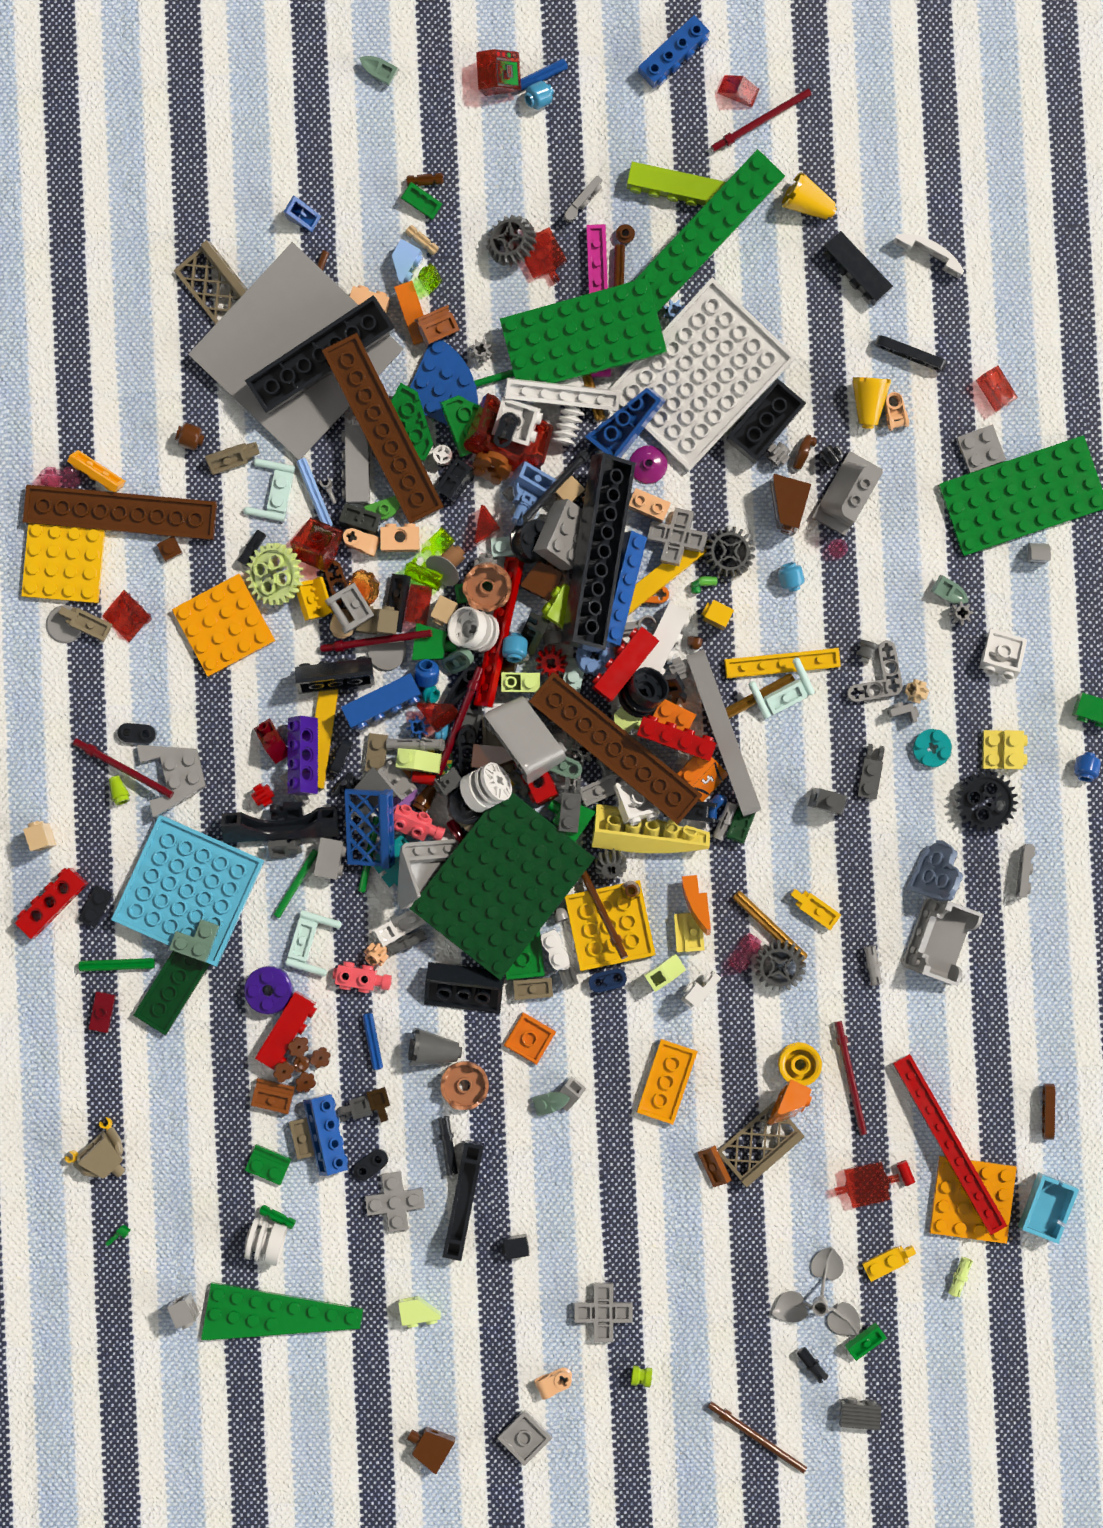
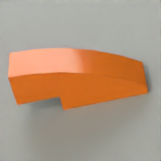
(411, 309)
(696, 902)

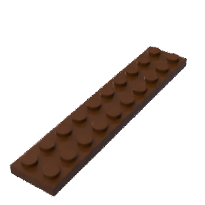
(383, 428)
(120, 512)
(615, 748)

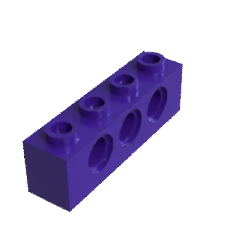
(302, 755)

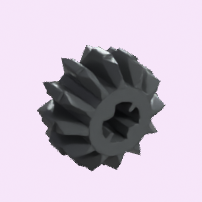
(610, 864)

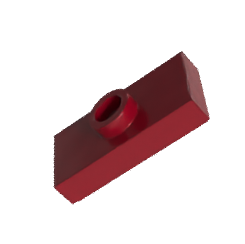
(102, 1012)

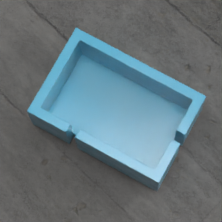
(1048, 1203)

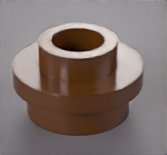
(625, 239)

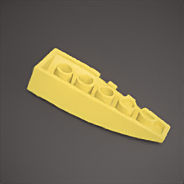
(645, 837)

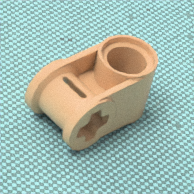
(895, 413)
(364, 542)
(551, 1384)

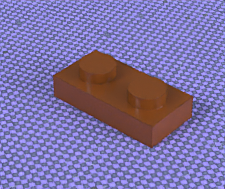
(714, 1166)

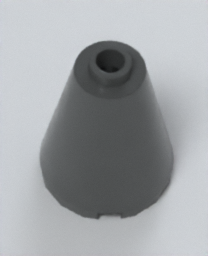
(432, 1049)

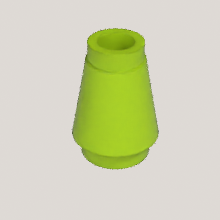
(118, 791)

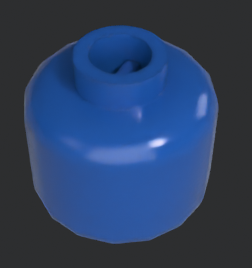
(426, 673)
(1087, 767)

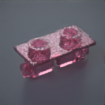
(53, 475)
(750, 946)

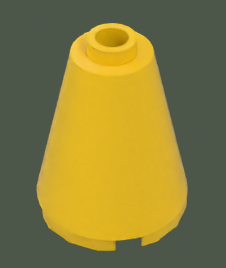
(808, 198)
(870, 399)

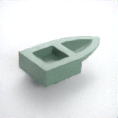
(379, 69)
(949, 590)
(549, 1102)

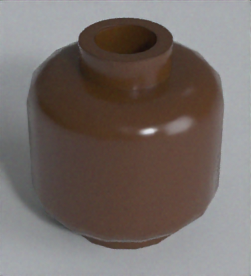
(189, 436)

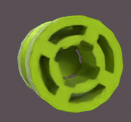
(641, 1376)

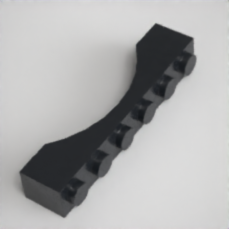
(244, 828)
(463, 1200)

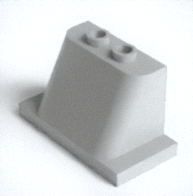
(847, 493)

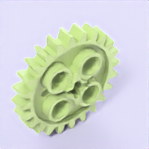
(268, 557)

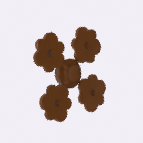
(301, 1064)

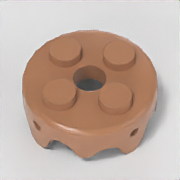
(480, 598)
(464, 1099)

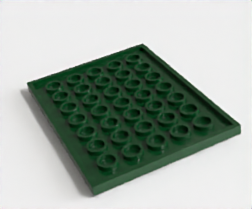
(502, 884)

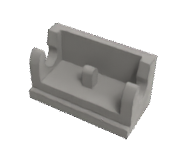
(397, 780)

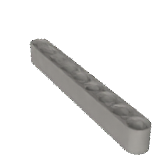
(723, 733)

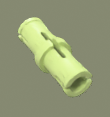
(960, 1276)

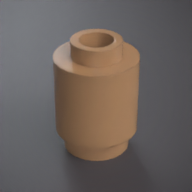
(454, 555)

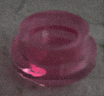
(838, 548)

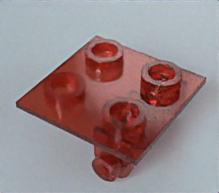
(127, 616)

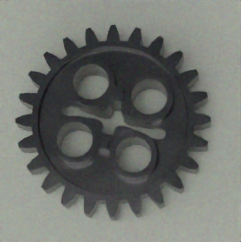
(994, 817)

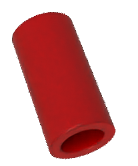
(423, 778)
(905, 1173)

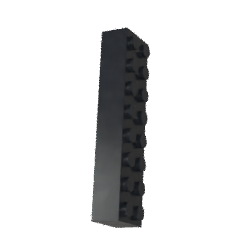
(307, 363)

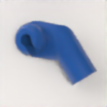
(721, 800)

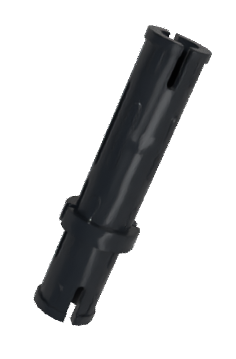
(446, 1137)

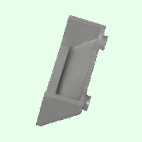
(418, 866)

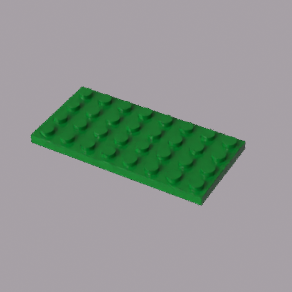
(585, 334)
(1022, 495)

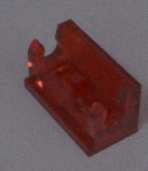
(996, 388)
(418, 604)

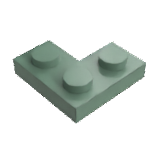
(199, 945)

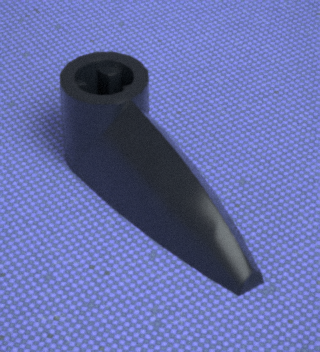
(460, 686)

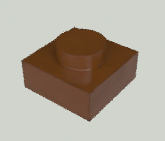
(169, 548)

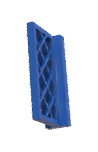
(385, 832)

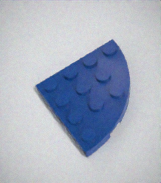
(441, 377)

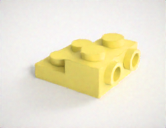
(1004, 749)

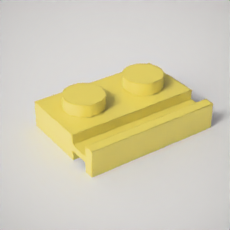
(687, 933)

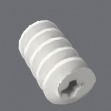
(567, 425)

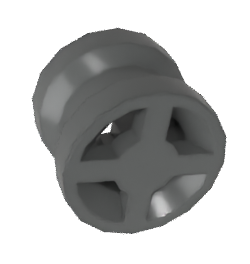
(867, 649)
(568, 977)

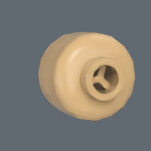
(336, 627)

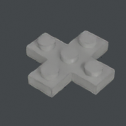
(677, 537)
(395, 1201)
(603, 1312)

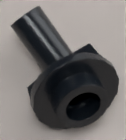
(348, 782)

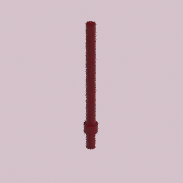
(730, 138)
(340, 645)
(473, 686)
(91, 751)
(842, 1041)

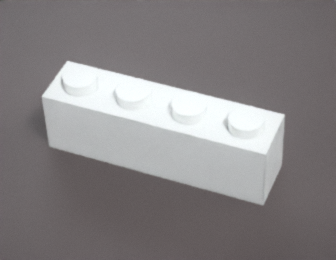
(668, 634)

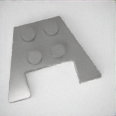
(181, 772)

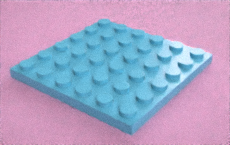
(186, 880)

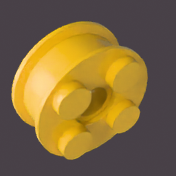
(797, 1051)

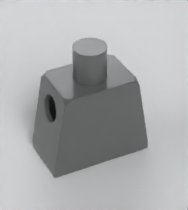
(371, 781)
(828, 801)

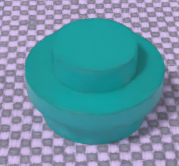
(431, 694)

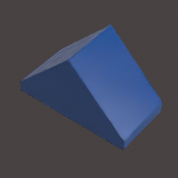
(301, 214)

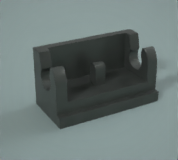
(360, 519)
(534, 631)

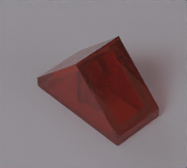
(738, 89)
(486, 526)
(438, 714)

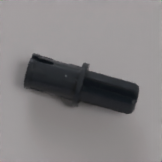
(253, 545)
(812, 1364)

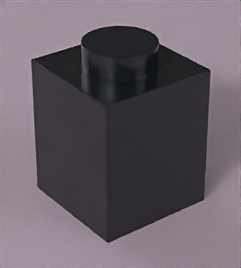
(515, 1246)

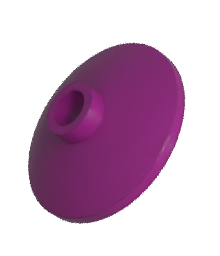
(653, 473)

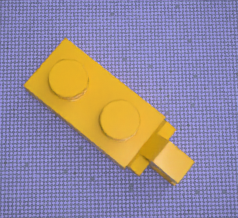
(816, 908)
(888, 1261)

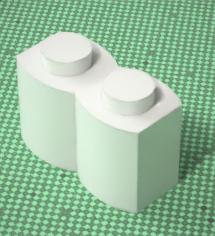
(557, 954)

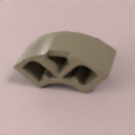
(383, 622)

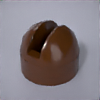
(694, 642)

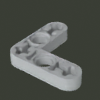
(882, 684)

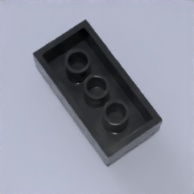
(766, 421)

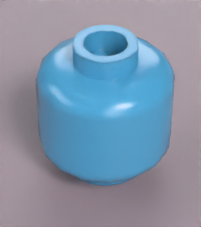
(538, 95)
(791, 576)
(514, 647)

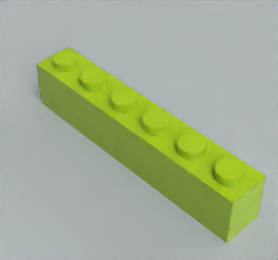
(672, 184)

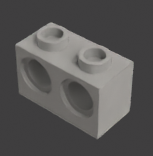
(183, 1311)

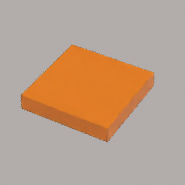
(529, 1038)

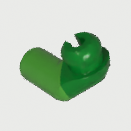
(702, 581)

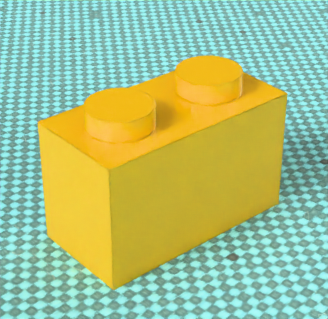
(717, 614)

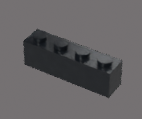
(856, 268)

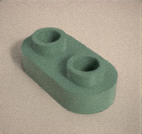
(458, 660)
(563, 768)

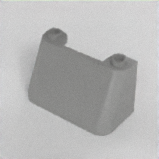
(525, 738)
(939, 939)

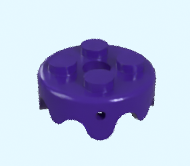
(282, 990)

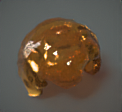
(367, 585)

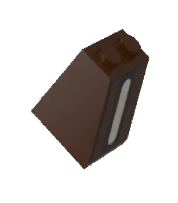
(789, 502)

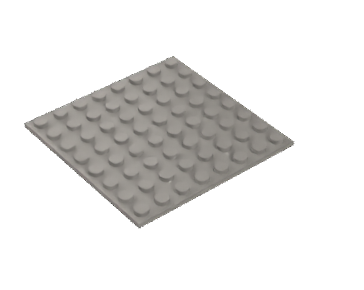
(269, 320)

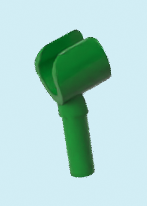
(123, 1231)

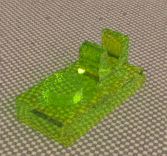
(429, 278)
(423, 575)

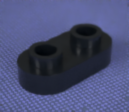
(136, 733)
(370, 1164)

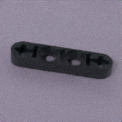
(910, 353)

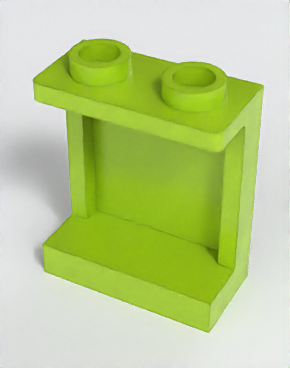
(556, 608)

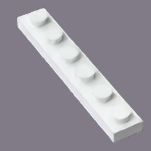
(562, 394)

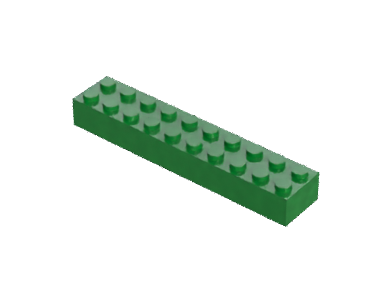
(711, 227)

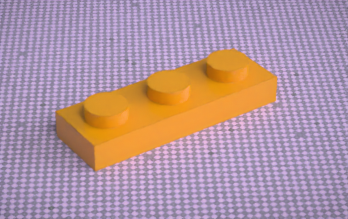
(96, 471)

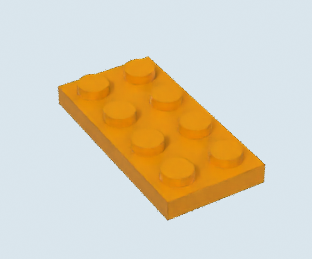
(666, 1081)

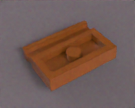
(437, 325)
(273, 1096)

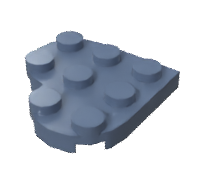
(935, 873)

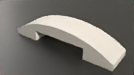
(908, 240)
(398, 927)

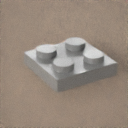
(981, 448)
(524, 1437)

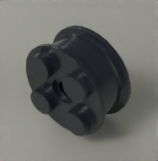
(524, 539)

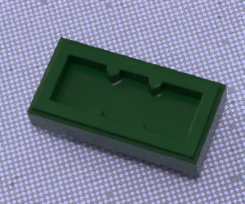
(739, 827)

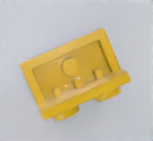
(312, 599)

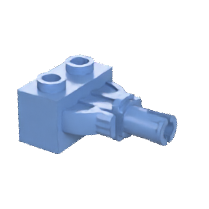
(528, 486)

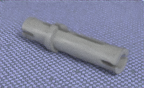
(422, 744)

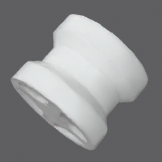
(443, 451)

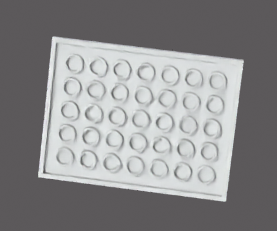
(710, 376)

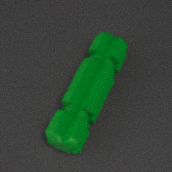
(277, 1216)

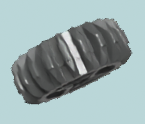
(507, 235)
(736, 559)
(785, 971)

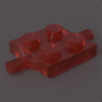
(546, 256)
(866, 1184)

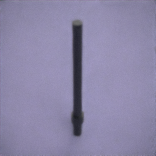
(582, 458)

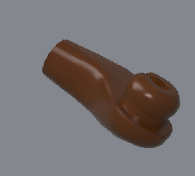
(803, 451)

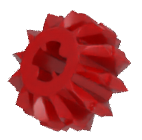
(549, 654)

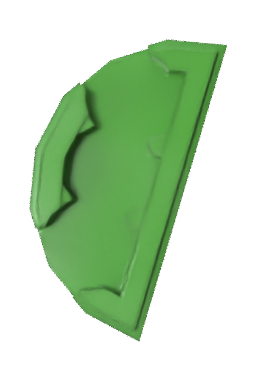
(386, 507)

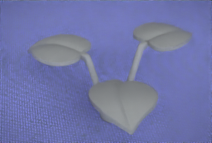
(791, 1304)

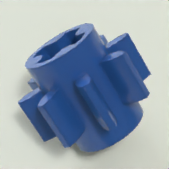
(419, 733)

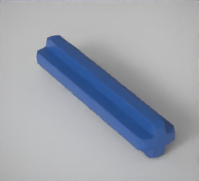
(544, 73)
(372, 1041)

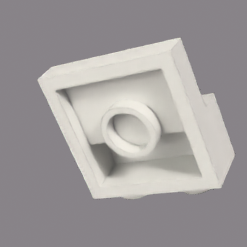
(527, 416)
(1003, 654)
(634, 806)
(696, 993)

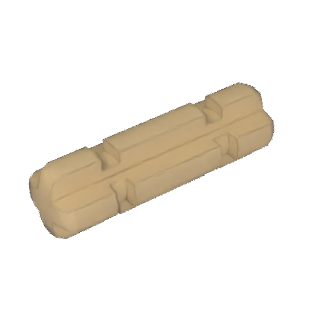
(422, 240)

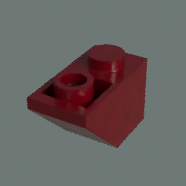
(272, 741)

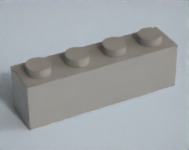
(356, 466)

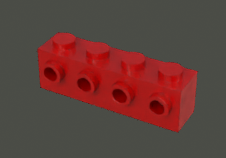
(625, 664)
(676, 739)
(286, 1029)

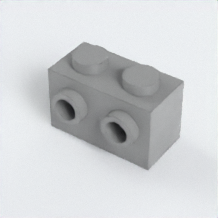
(329, 858)

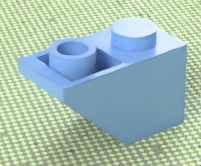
(405, 259)

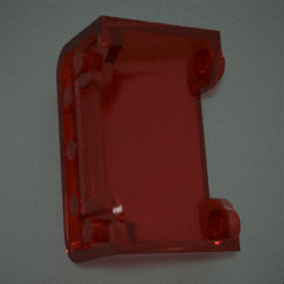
(481, 439)

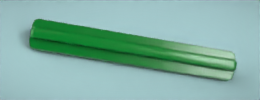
(119, 964)

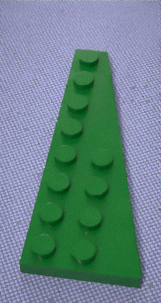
(253, 1313)

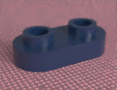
(607, 980)

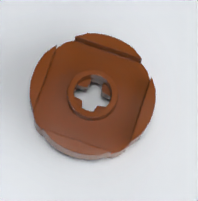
(496, 474)

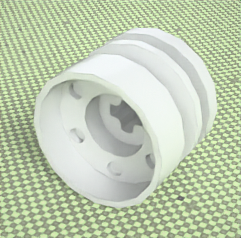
(473, 629)
(485, 787)
(265, 1242)

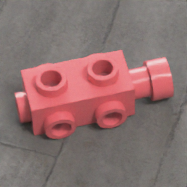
(416, 824)
(355, 976)

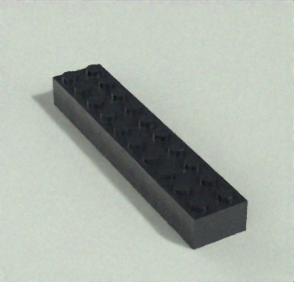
(598, 552)

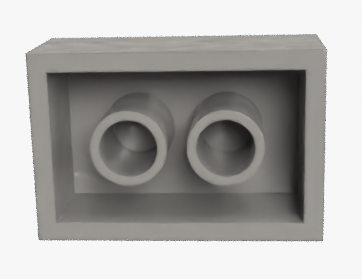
(560, 534)

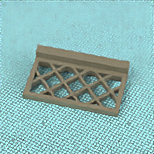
(224, 271)
(768, 1160)

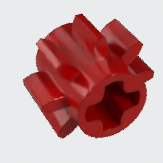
(262, 794)

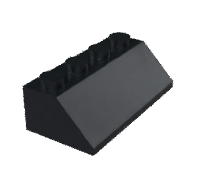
(334, 675)
(463, 988)

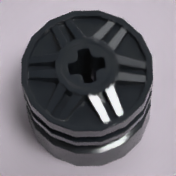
(643, 692)

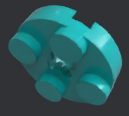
(937, 738)

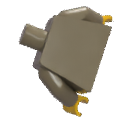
(101, 1155)

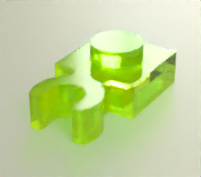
(439, 542)

